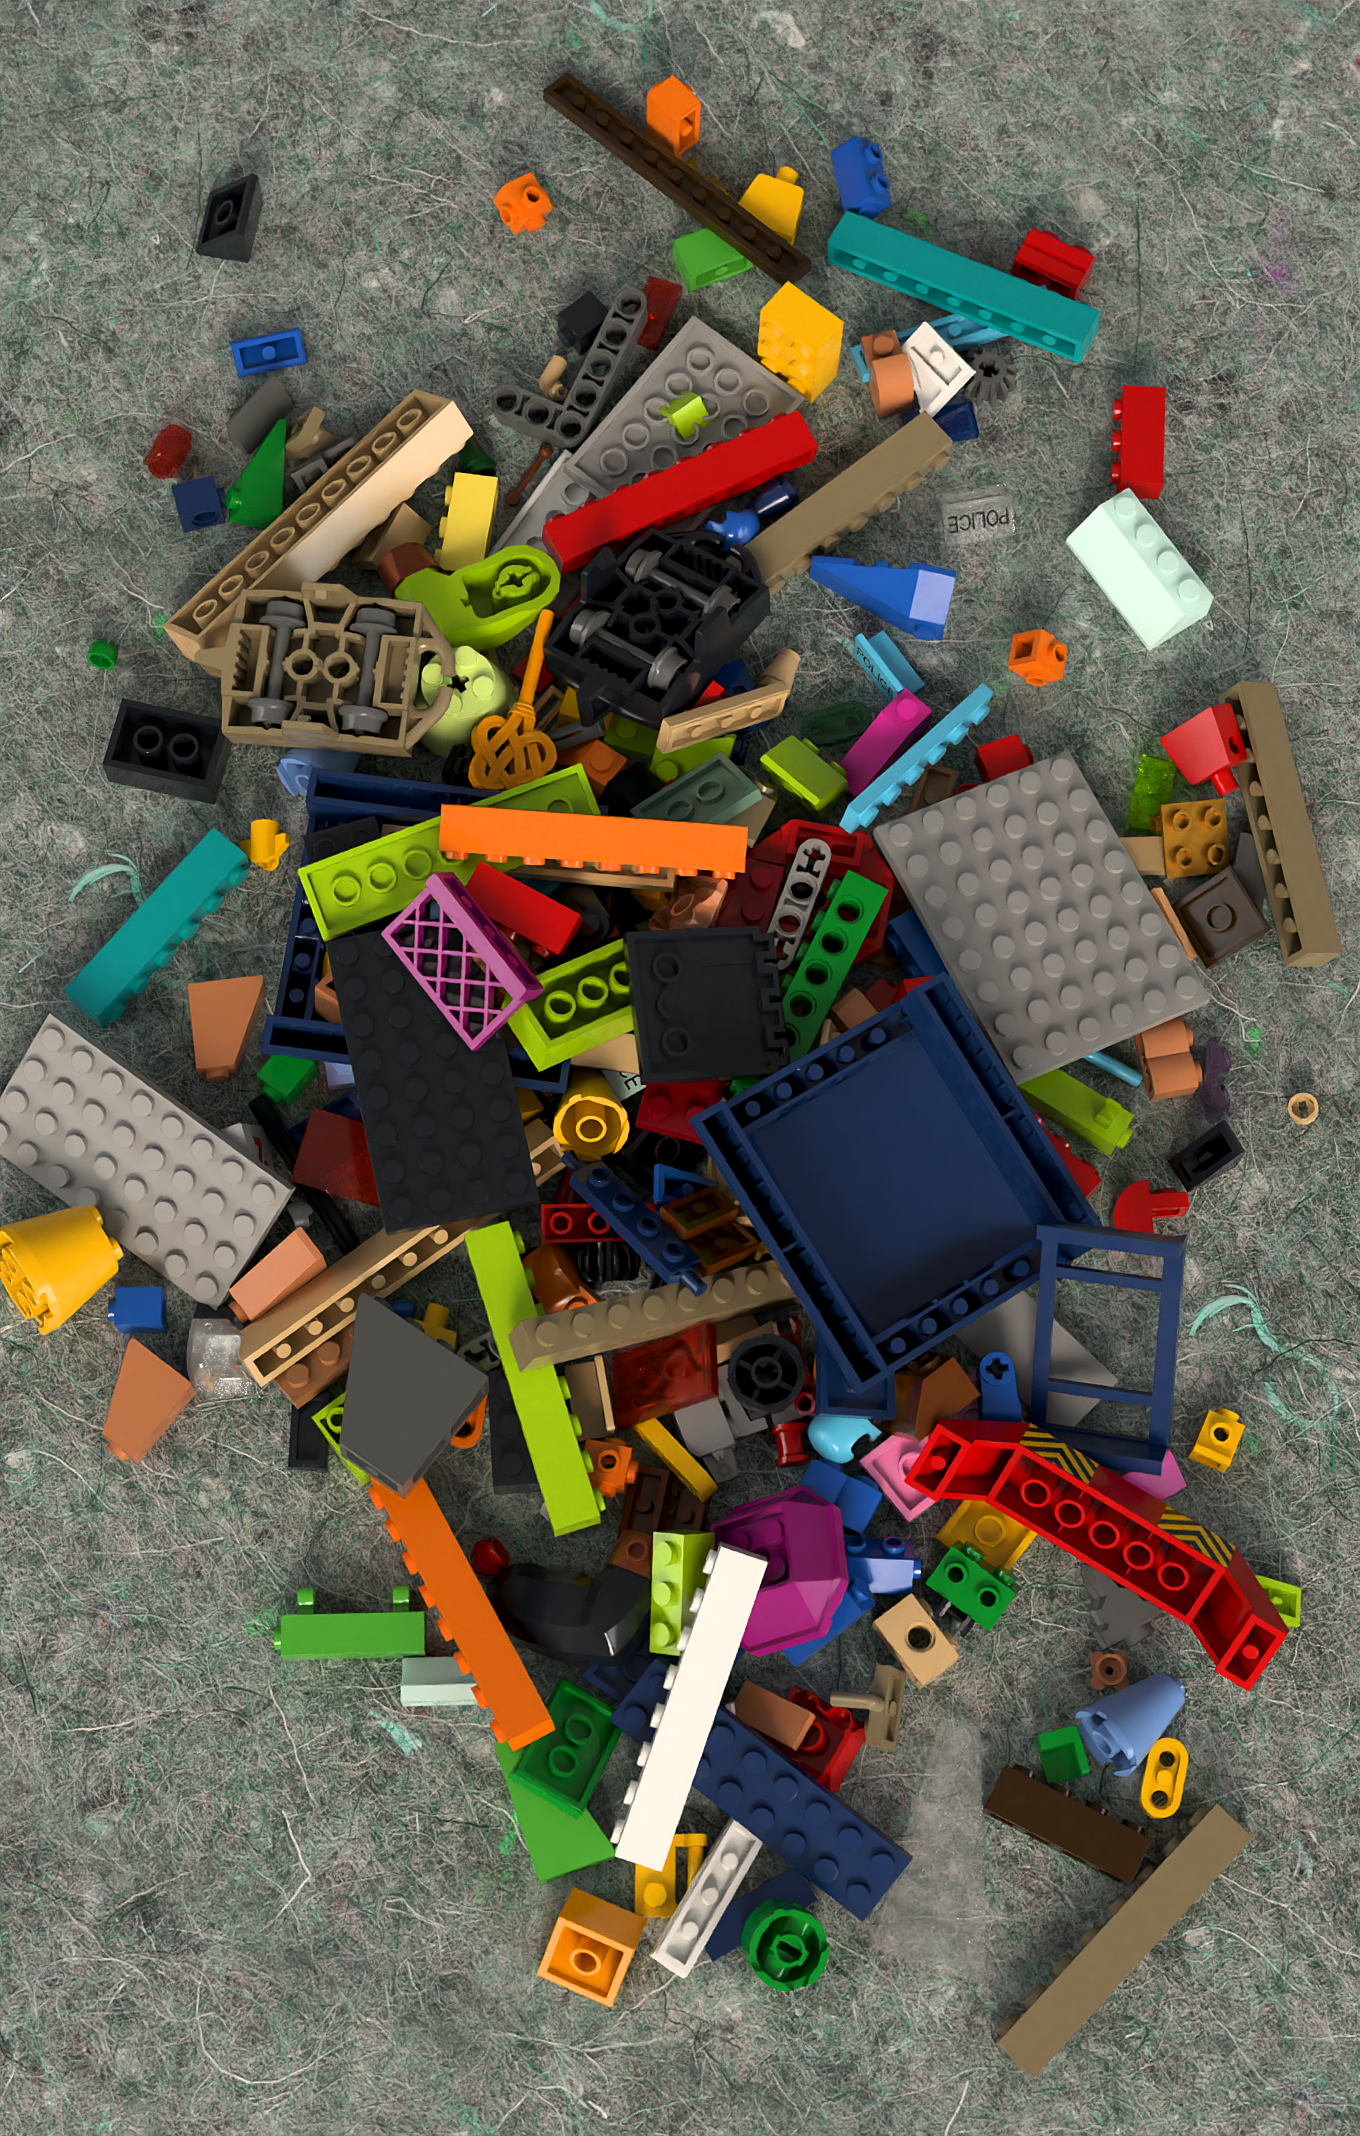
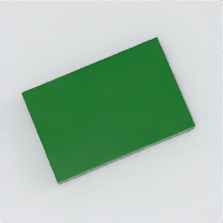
(569, 1760)

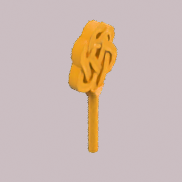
(520, 749)

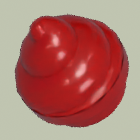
(488, 1557)

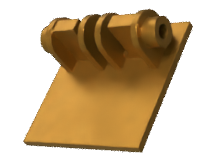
(1193, 837)

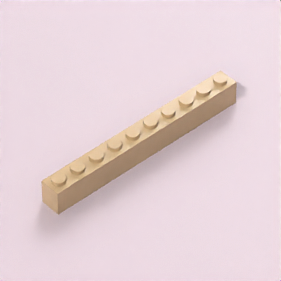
(373, 1267)

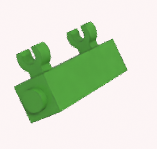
(352, 1634)

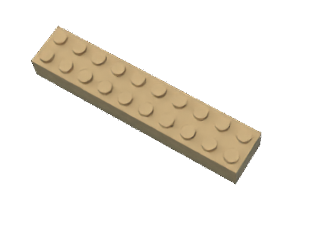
(329, 515)

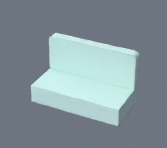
(435, 1683)

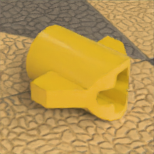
(265, 843)

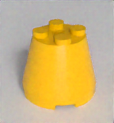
(56, 1263)

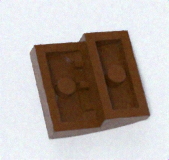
(709, 1229)
(661, 1504)

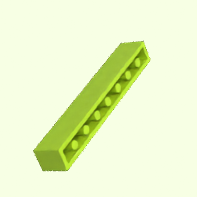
(536, 1392)

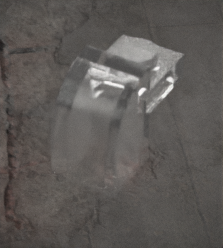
(213, 1358)

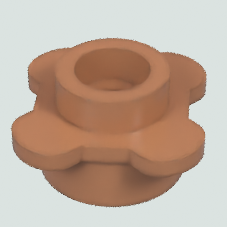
(1116, 1662)

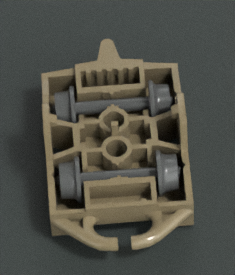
(375, 637)

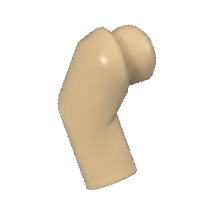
(550, 380)

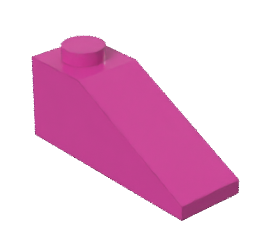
(885, 741)

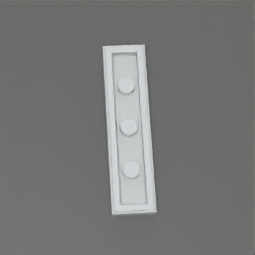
(706, 1898)

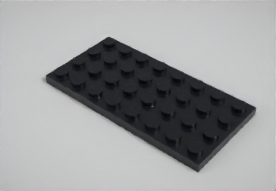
(433, 1112)

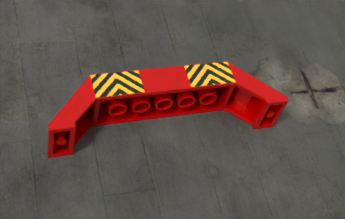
(1110, 1529)

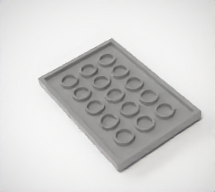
(641, 440)

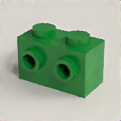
(974, 1584)

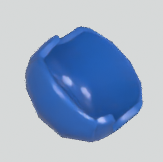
(736, 528)

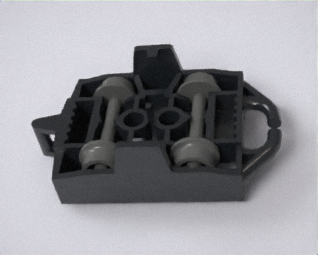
(633, 639)

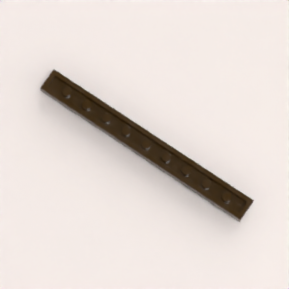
(677, 180)

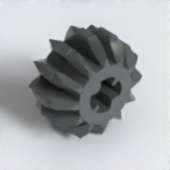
(994, 366)

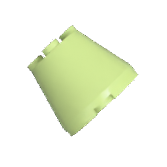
(480, 693)

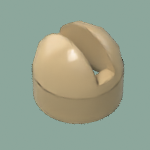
(1295, 1112)

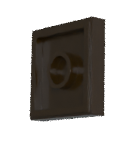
(1220, 917)

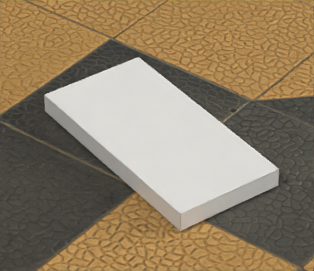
(553, 496)

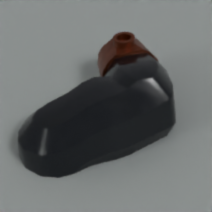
(578, 1614)

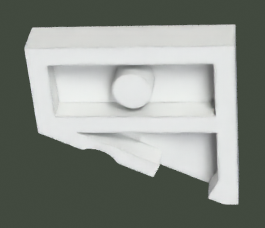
(934, 368)

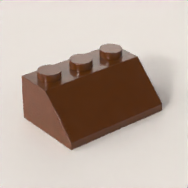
(928, 1391)

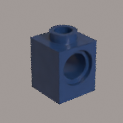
(199, 503)

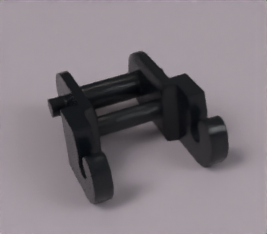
(966, 1622)

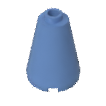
(297, 763)
(1130, 1721)

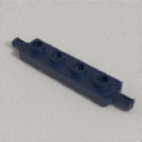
(635, 1222)

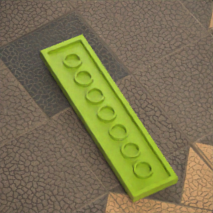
(392, 871)

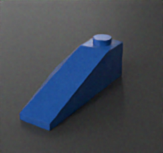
(907, 598)

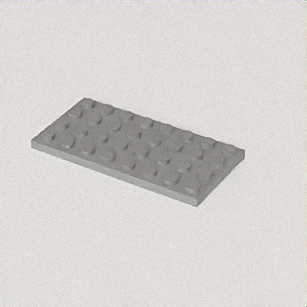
(145, 1161)

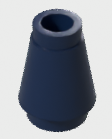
(773, 499)

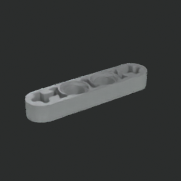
(799, 908)

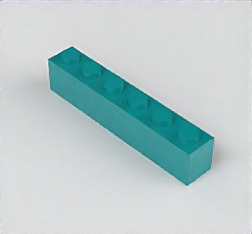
(158, 929)

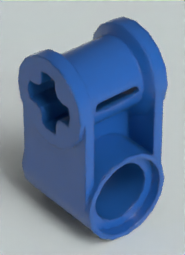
(999, 1397)

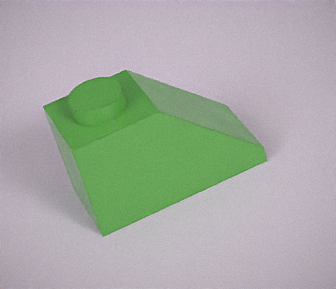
(706, 259)

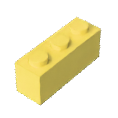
(469, 521)

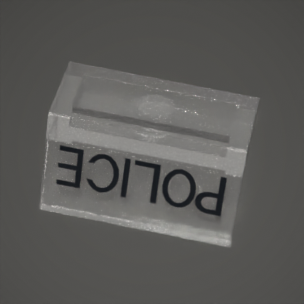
(976, 514)

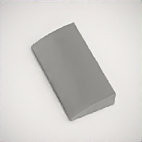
(1012, 1330)

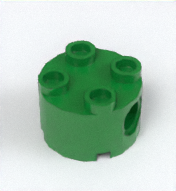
(784, 1945)

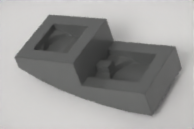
(316, 466)

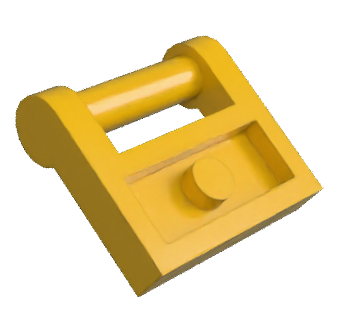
(657, 1889)

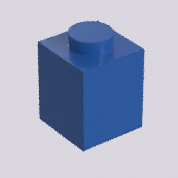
(138, 1309)

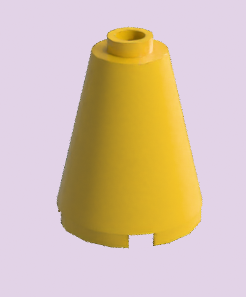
(590, 1117)

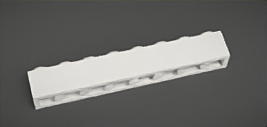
(689, 1707)

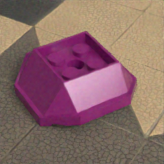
(804, 1567)

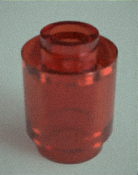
(168, 452)

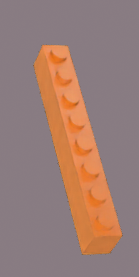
(592, 838)
(465, 1614)

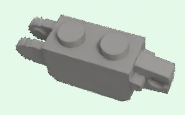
(709, 1437)

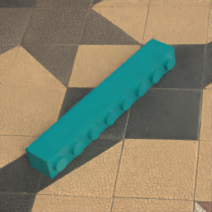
(963, 286)

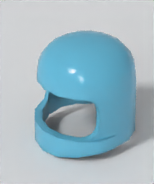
(835, 1436)

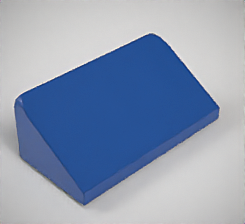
(268, 352)

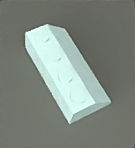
(1140, 569)

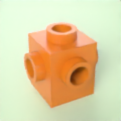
(523, 204)
(1037, 657)
(611, 1453)

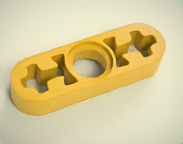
(676, 1458)

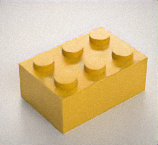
(799, 341)

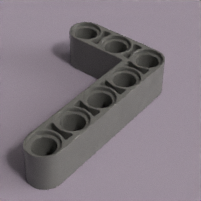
(586, 383)

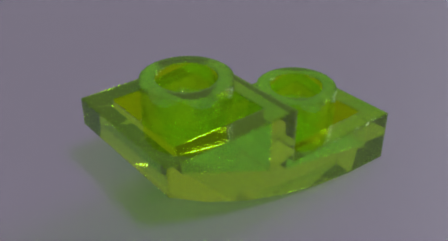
(1151, 789)

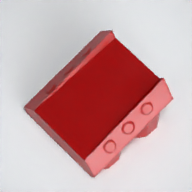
(830, 1741)

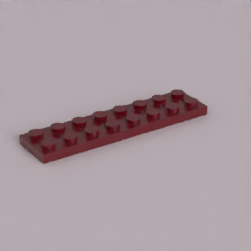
(746, 903)

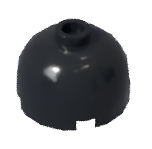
(766, 1374)

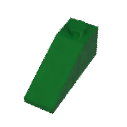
(258, 491)

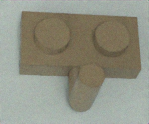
(884, 1703)

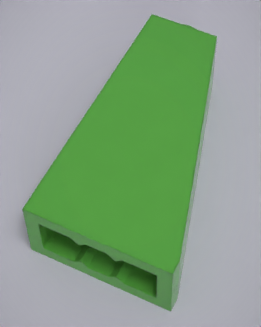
(554, 1838)

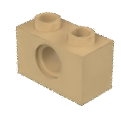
(919, 1664)

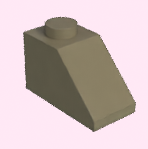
(757, 814)

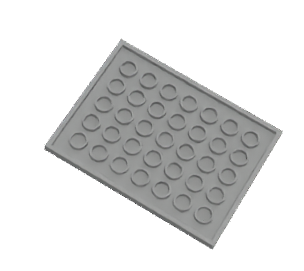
(1040, 917)

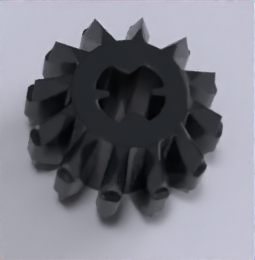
(607, 1262)

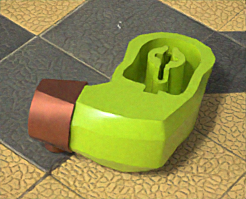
(480, 602)

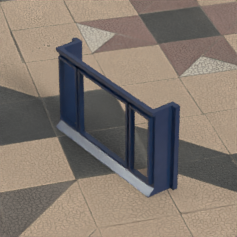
(1108, 1448)

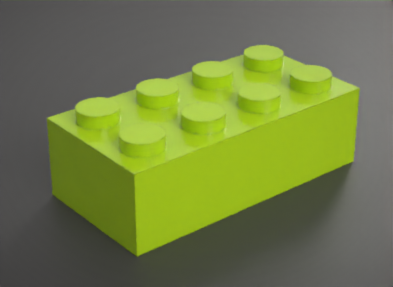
(578, 1010)

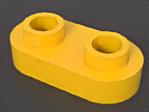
(1163, 1779)

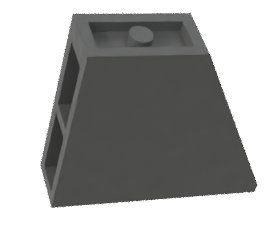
(403, 1396)

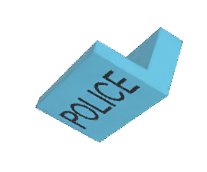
(886, 665)

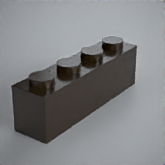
(1066, 1824)

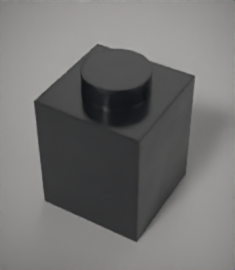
(581, 322)

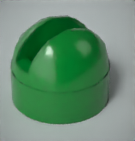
(102, 654)

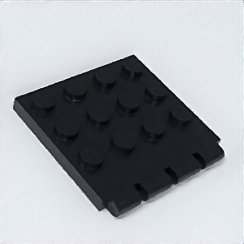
(705, 1004)

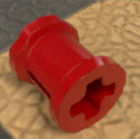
(790, 1444)

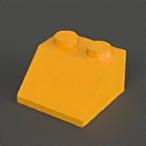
(592, 1946)

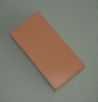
(772, 1715)

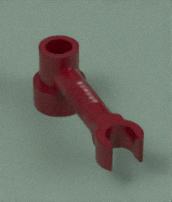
(808, 1391)

